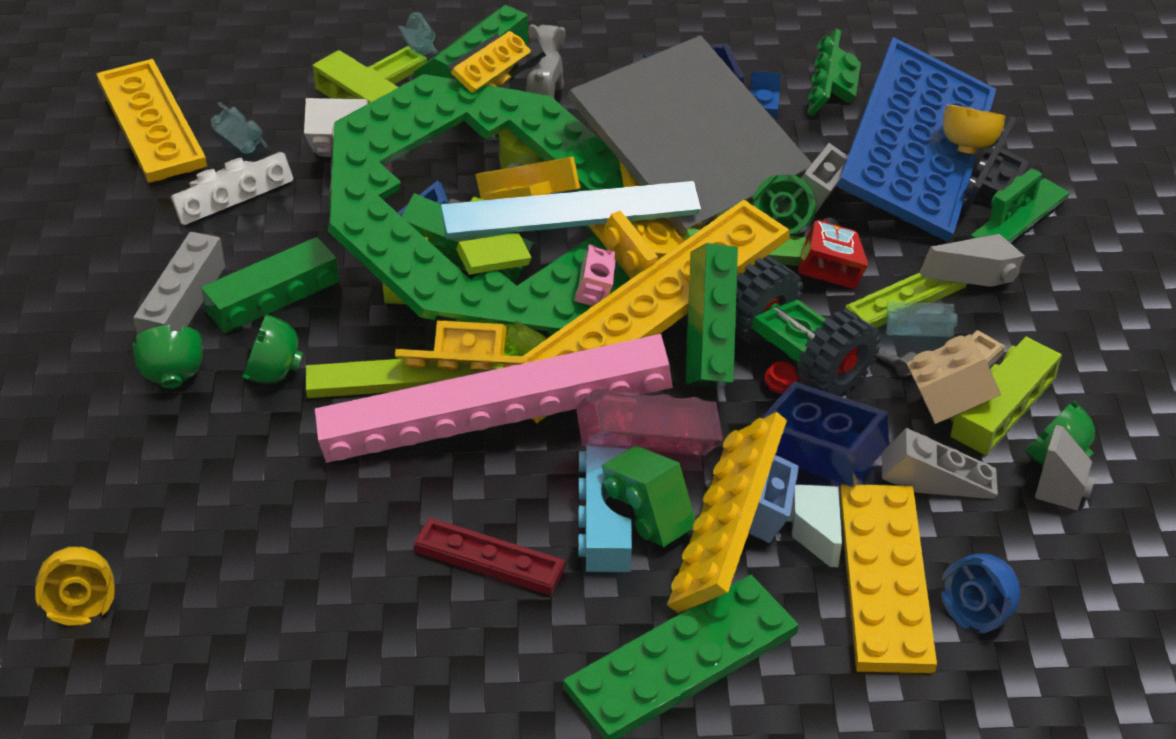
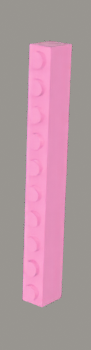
(489, 398)

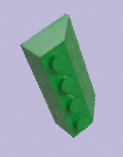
(499, 22)

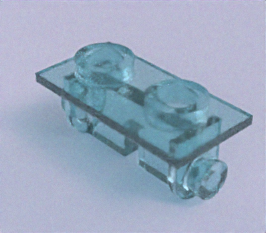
(418, 34)
(232, 127)
(921, 319)

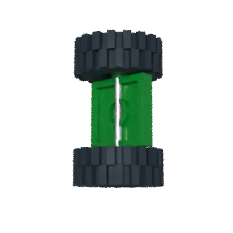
(828, 351)

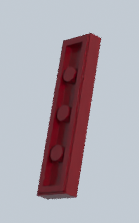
(490, 556)

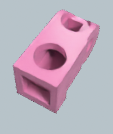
(595, 275)

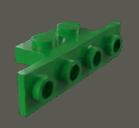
(834, 73)
(1021, 206)

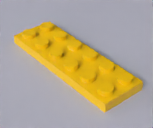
(151, 120)
(726, 513)
(886, 580)

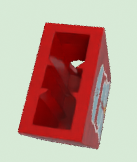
(833, 254)

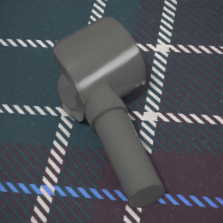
(899, 363)

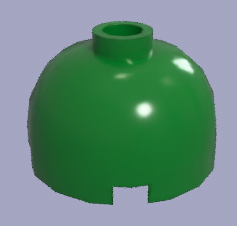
(787, 202)
(273, 352)
(168, 356)
(1075, 422)

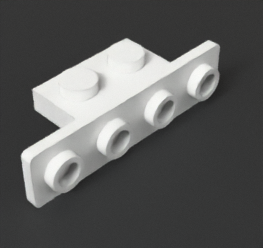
(230, 186)

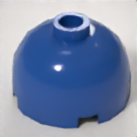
(980, 592)

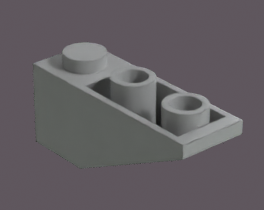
(936, 468)

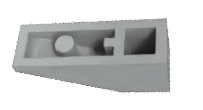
(974, 261)

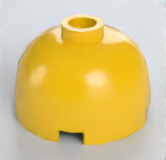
(971, 127)
(74, 586)

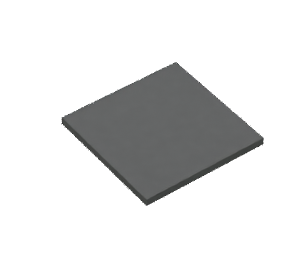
(687, 122)

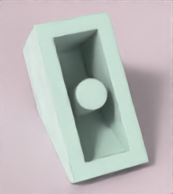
(817, 521)

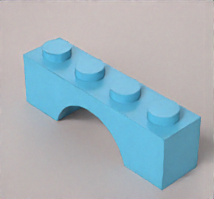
(607, 535)

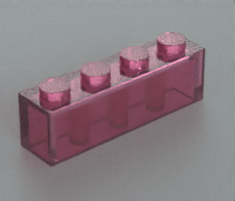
(649, 422)

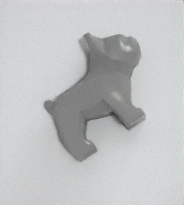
(548, 73)

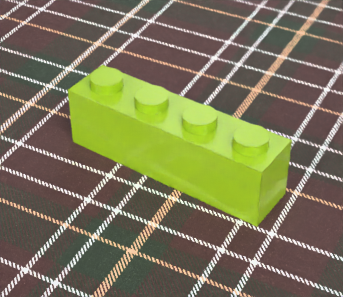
(345, 78)
(1021, 381)

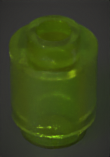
(521, 339)

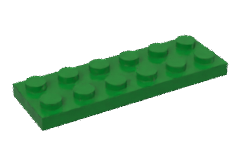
(679, 658)

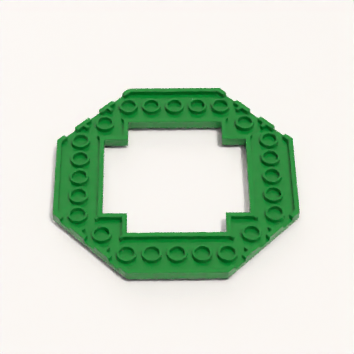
(406, 259)

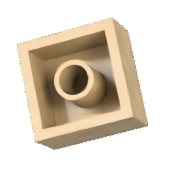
(953, 378)

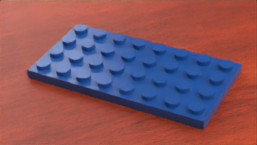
(900, 146)

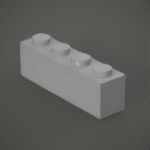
(178, 289)

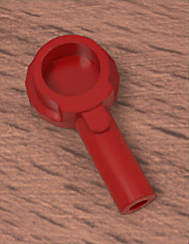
(780, 377)

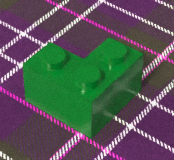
(655, 492)

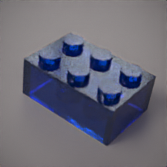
(830, 433)

